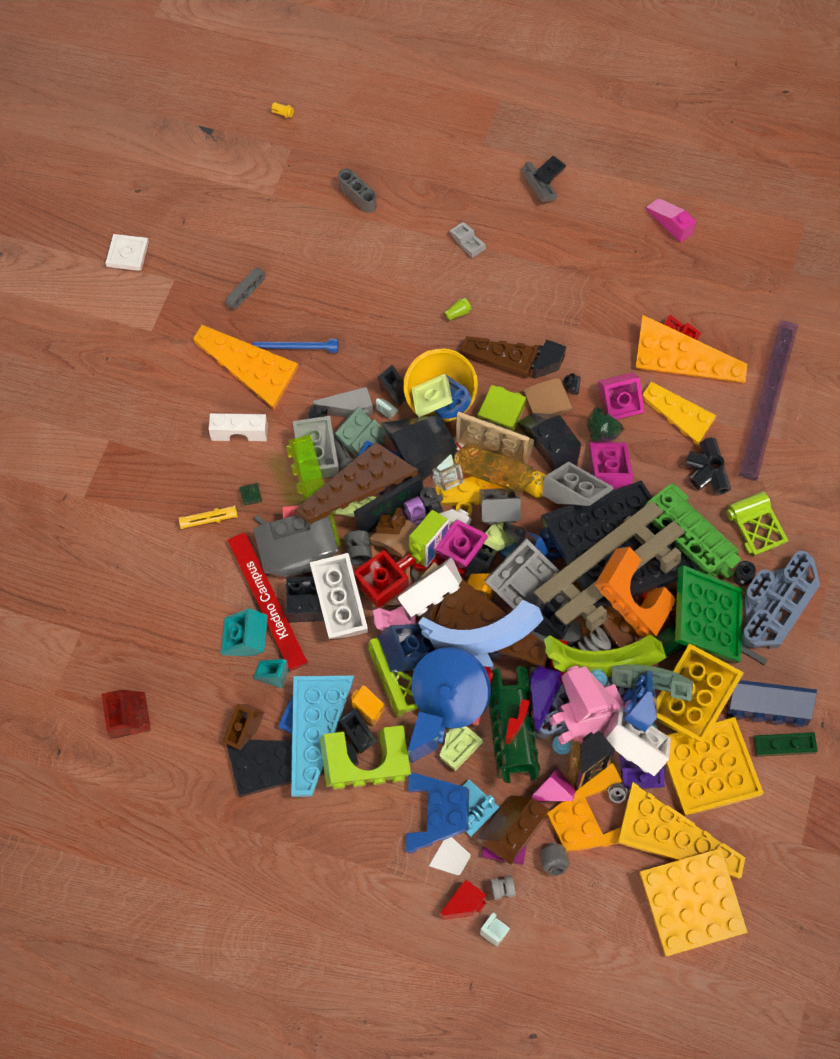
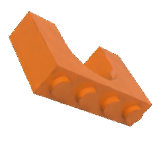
(615, 586)

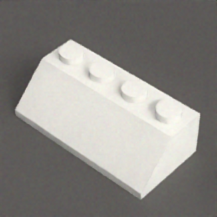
(339, 597)

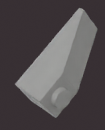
(345, 403)

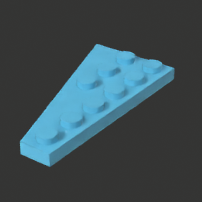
(316, 711)

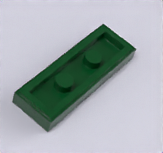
(785, 744)

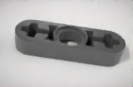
(245, 288)

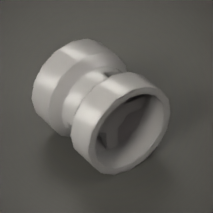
(498, 889)

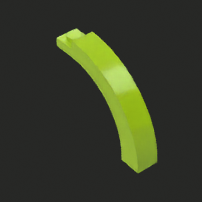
(643, 652)

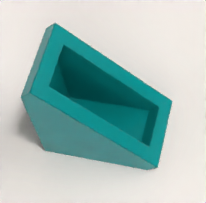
(272, 672)

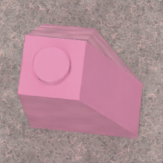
(587, 695)

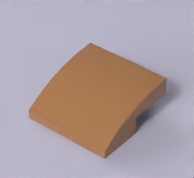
(548, 397)
(395, 543)

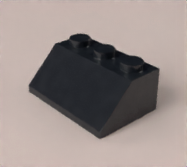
(594, 757)

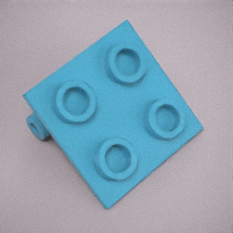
(480, 807)

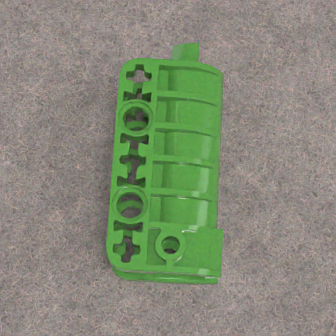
(701, 540)

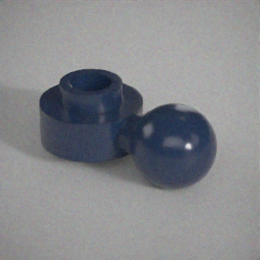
(550, 545)

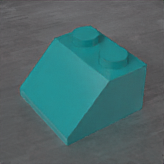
(244, 633)

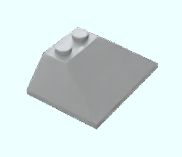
(523, 574)

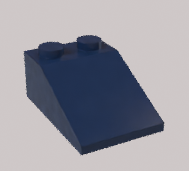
(404, 646)

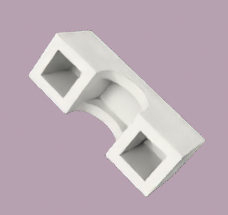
(251, 425)

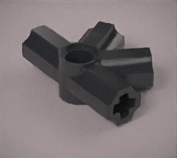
(705, 472)

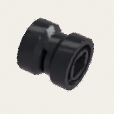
(740, 575)

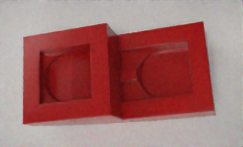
(686, 329)
(515, 725)

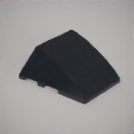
(421, 442)

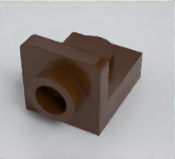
(391, 523)

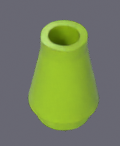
(458, 309)

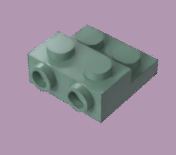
(357, 430)

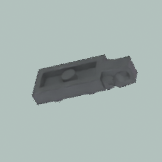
(542, 189)

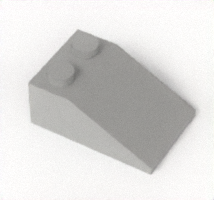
(323, 442)
(574, 486)

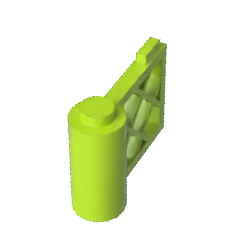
(749, 510)

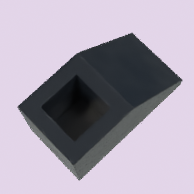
(549, 359)

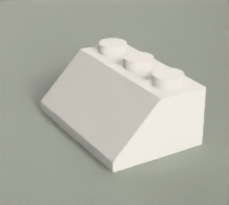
(431, 588)
(646, 749)

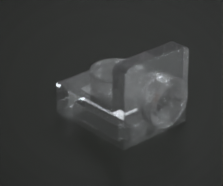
(448, 477)

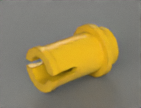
(284, 110)

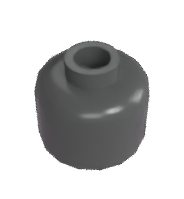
(554, 859)

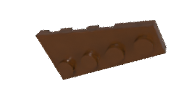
(503, 355)
(619, 630)

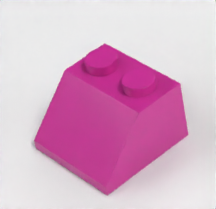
(621, 395)

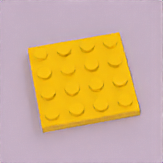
(714, 771)
(693, 902)

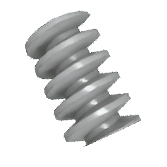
(598, 642)

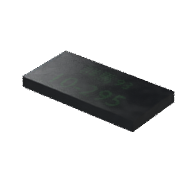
(386, 504)

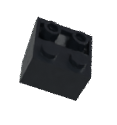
(302, 600)

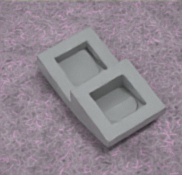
(467, 240)

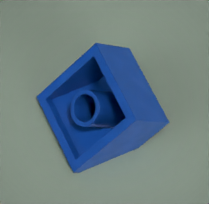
(426, 736)

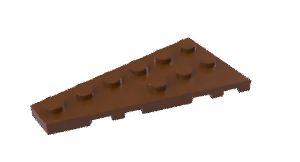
(359, 480)
(471, 610)

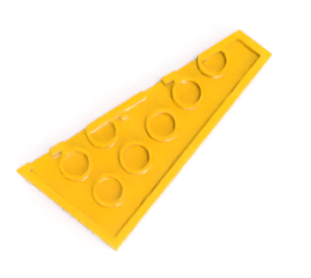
(666, 833)

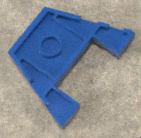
(446, 811)

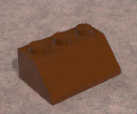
(513, 827)

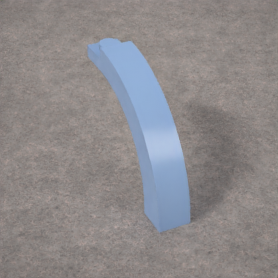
(488, 638)

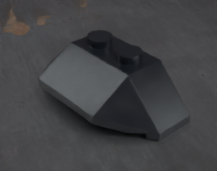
(552, 439)

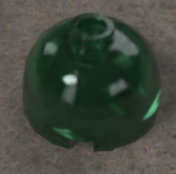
(603, 426)

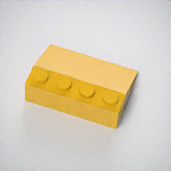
(712, 688)

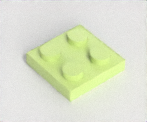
(432, 395)

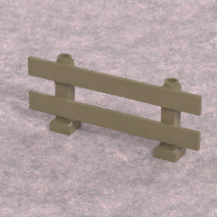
(651, 546)

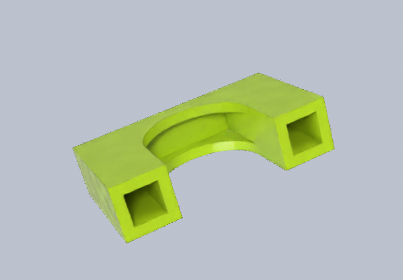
(341, 771)

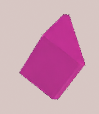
(461, 543)

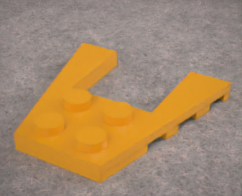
(574, 820)

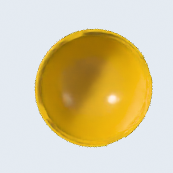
(435, 363)

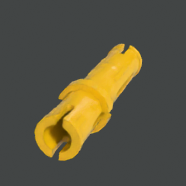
(186, 522)

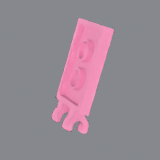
(578, 731)

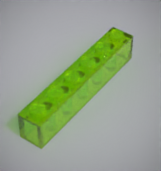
(308, 471)

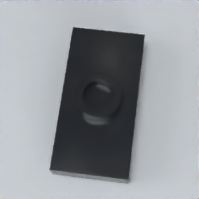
(518, 533)

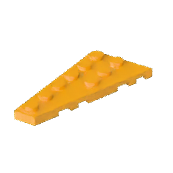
(675, 353)
(252, 366)

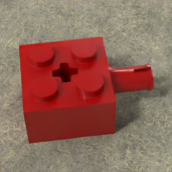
(389, 572)

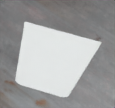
(450, 857)

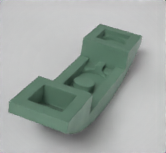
(663, 679)

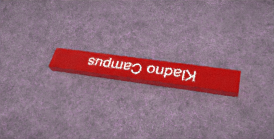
(267, 601)

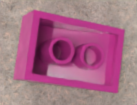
(611, 463)

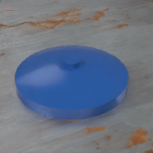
(451, 686)

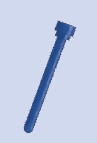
(331, 345)

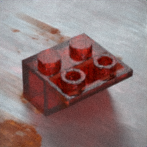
(125, 713)

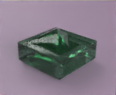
(250, 494)

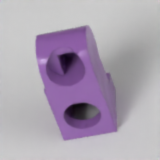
(414, 510)

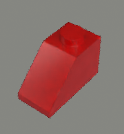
(464, 902)

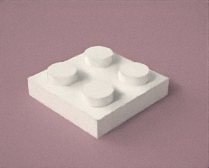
(127, 252)

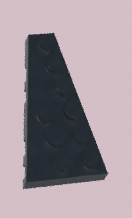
(266, 765)

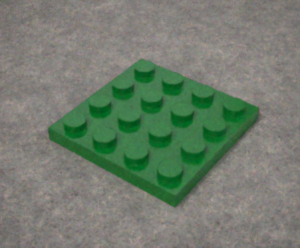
(709, 614)

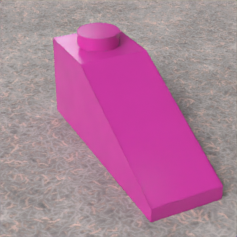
(673, 218)

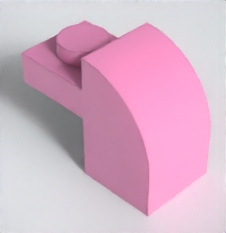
(385, 618)

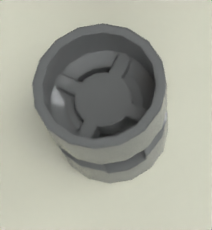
(358, 547)

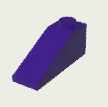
(544, 688)

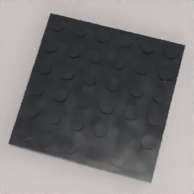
(581, 527)

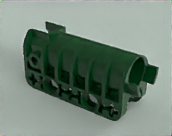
(505, 703)

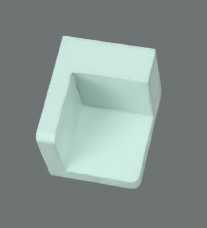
(494, 930)

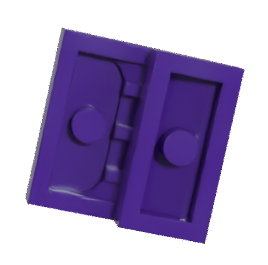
(633, 773)

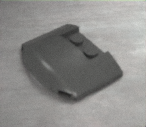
(292, 543)

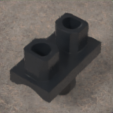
(430, 501)

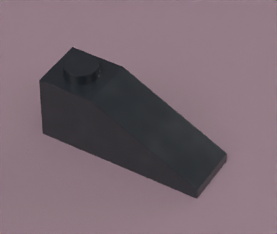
(482, 560)

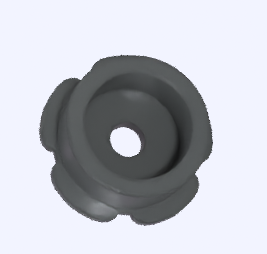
(617, 798)

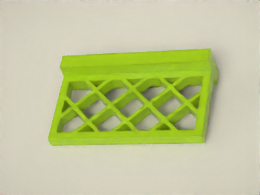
(389, 681)

